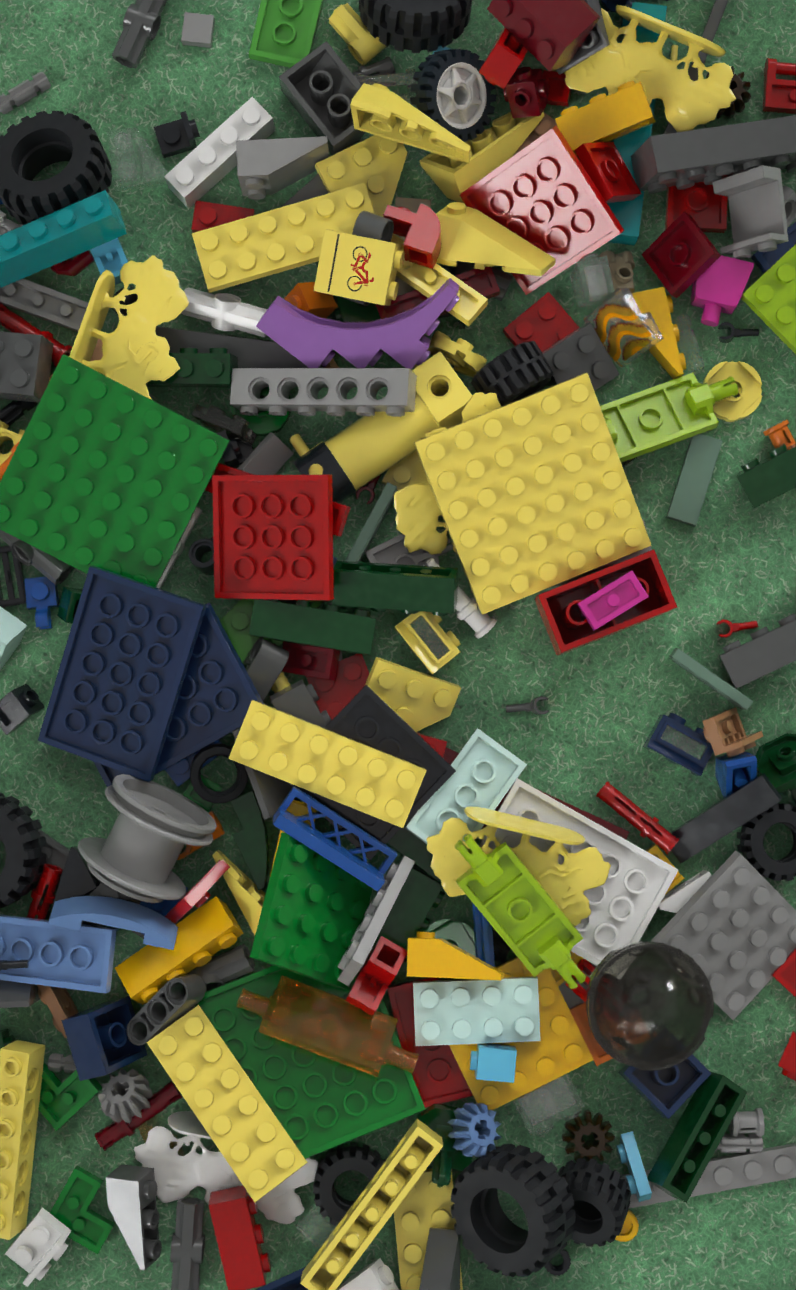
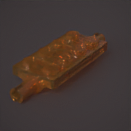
(328, 1026)

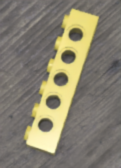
(19, 1106)
(372, 1208)

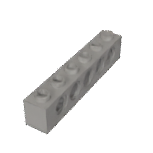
(249, 383)

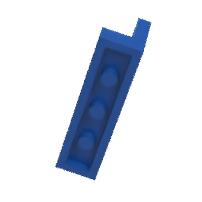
(327, 847)

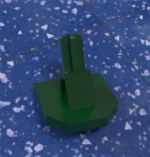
(778, 762)
(448, 1158)

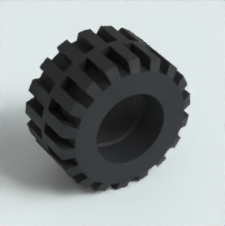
(514, 373)
(752, 846)
(334, 1164)
(599, 1201)

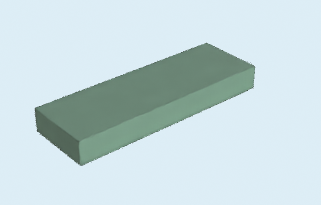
(694, 479)
(372, 524)
(710, 679)

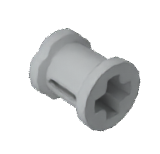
(747, 1122)

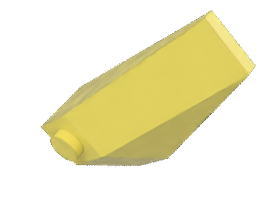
(391, 117)
(487, 153)
(478, 239)
(244, 891)

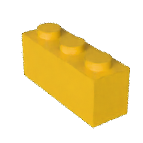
(606, 116)

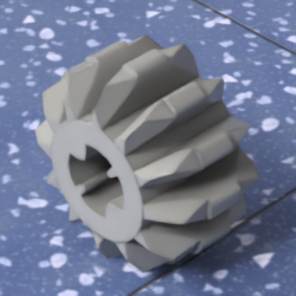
(125, 1095)

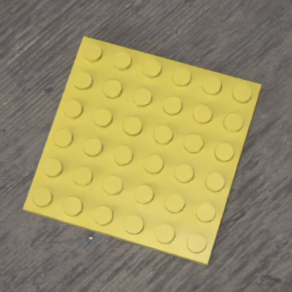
(533, 493)

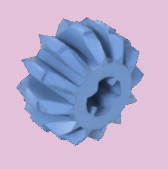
(474, 1129)

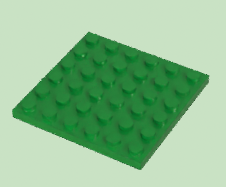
(106, 476)
(310, 1095)

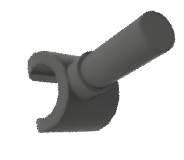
(529, 706)

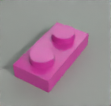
(612, 600)

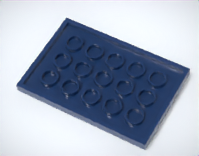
(121, 673)
(210, 700)

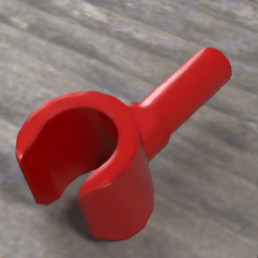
(735, 627)

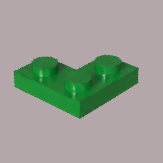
(64, 1100)
(73, 1210)

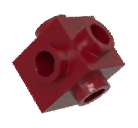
(527, 93)

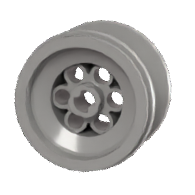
(146, 839)

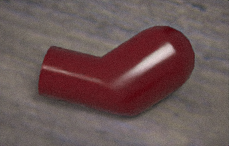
(74, 265)

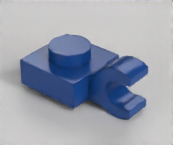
(41, 595)

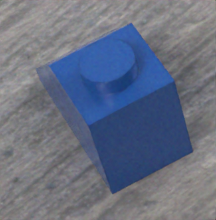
(735, 771)

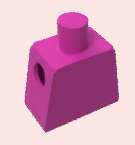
(720, 288)

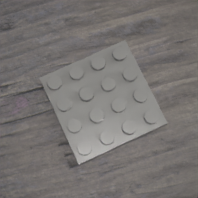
(735, 932)

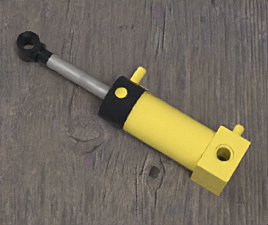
(375, 441)

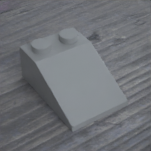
(274, 164)

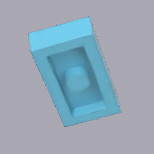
(629, 1154)

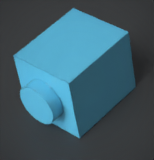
(494, 1062)

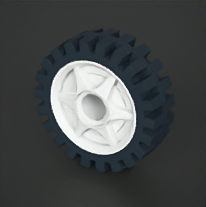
(454, 92)

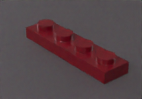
(480, 280)

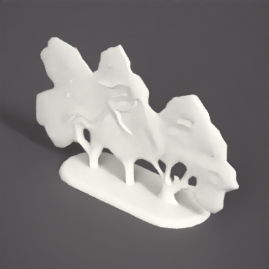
(181, 1174)

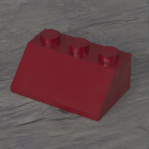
(547, 27)

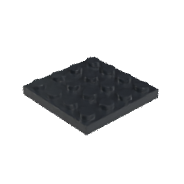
(380, 727)

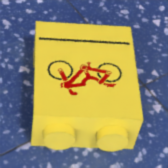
(358, 267)

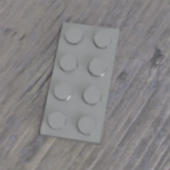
(374, 920)

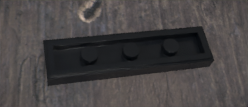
(724, 817)

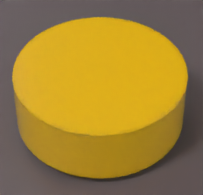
(629, 1228)

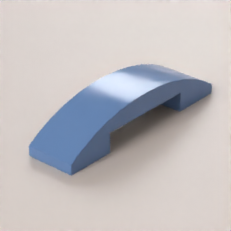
(115, 913)

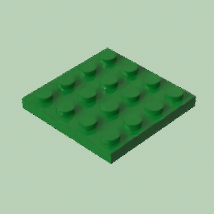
(308, 913)

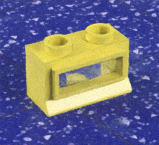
(428, 640)

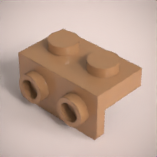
(727, 733)

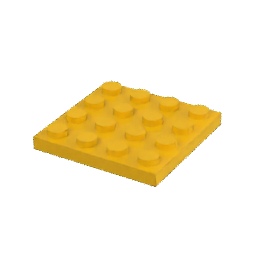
(537, 1062)

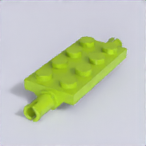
(664, 414)
(520, 910)

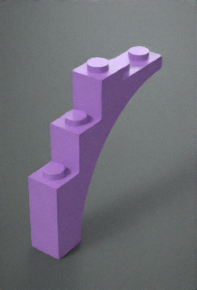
(400, 336)

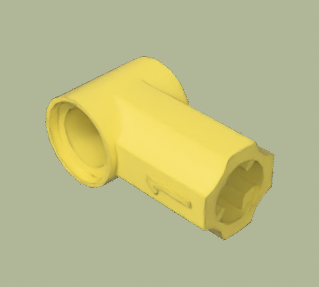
(355, 34)

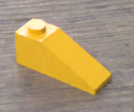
(442, 959)

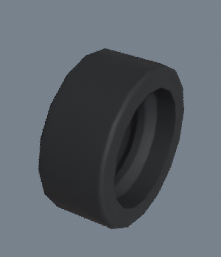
(209, 795)

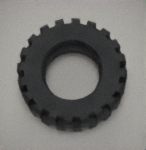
(415, 23)
(40, 143)
(22, 850)
(490, 1231)

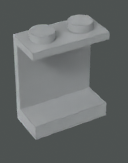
(755, 210)

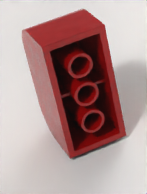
(568, 625)

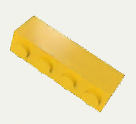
(197, 940)

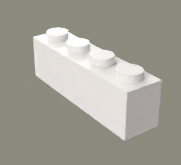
(218, 153)

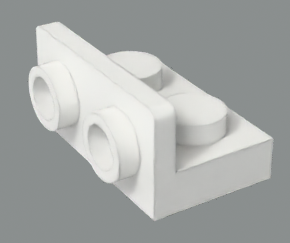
(38, 1244)

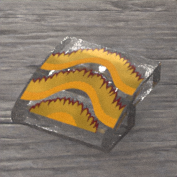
(624, 328)

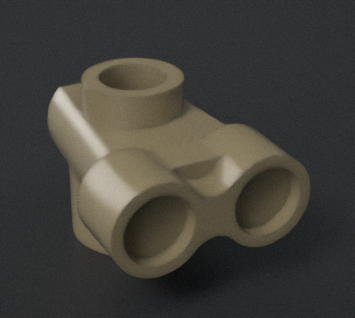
(621, 269)

